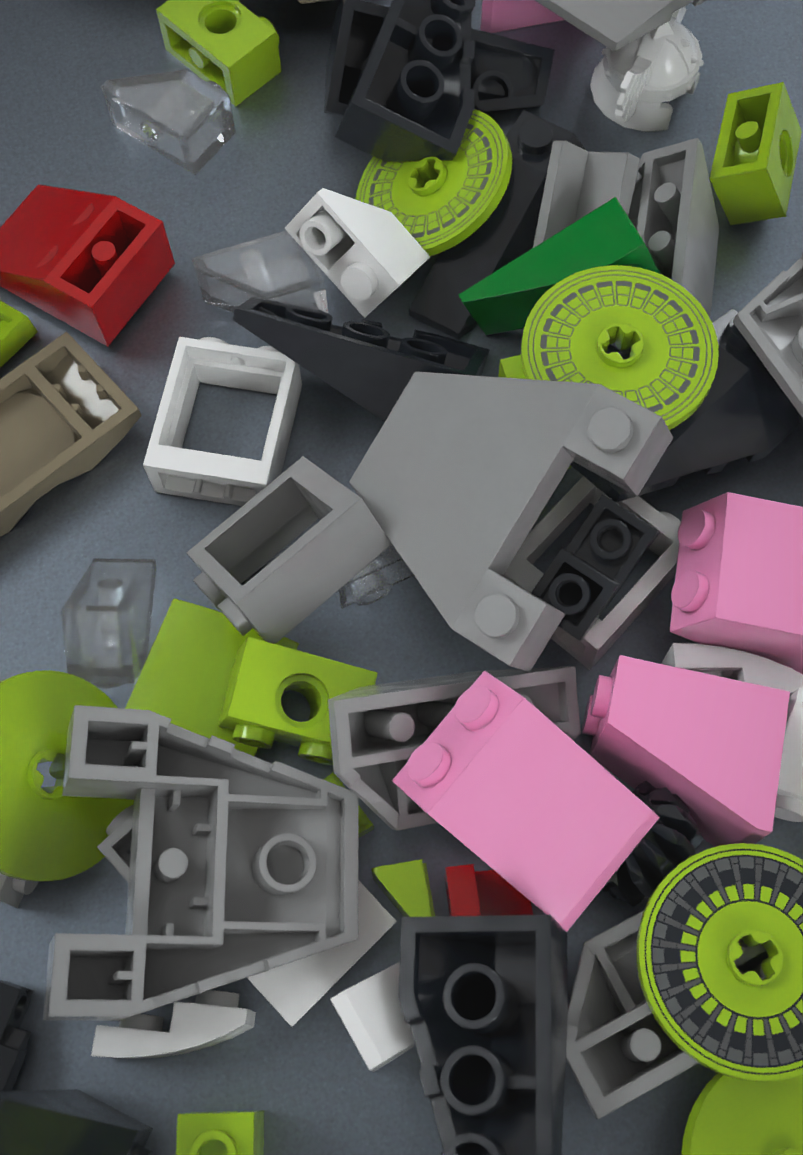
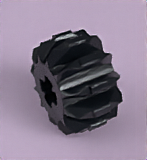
(661, 849)

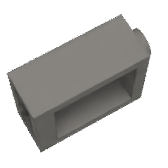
(302, 574)

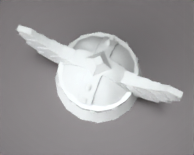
(646, 72)

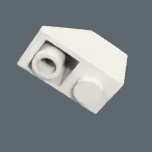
(357, 247)

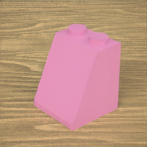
(741, 577)
(698, 737)
(526, 799)

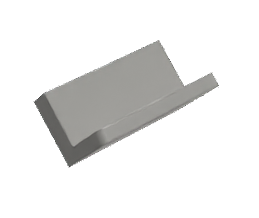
(581, 183)

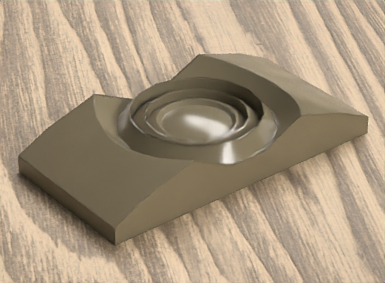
(55, 424)

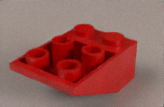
(83, 258)

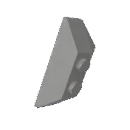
(678, 217)
(383, 724)
(611, 1032)

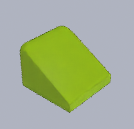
(406, 887)

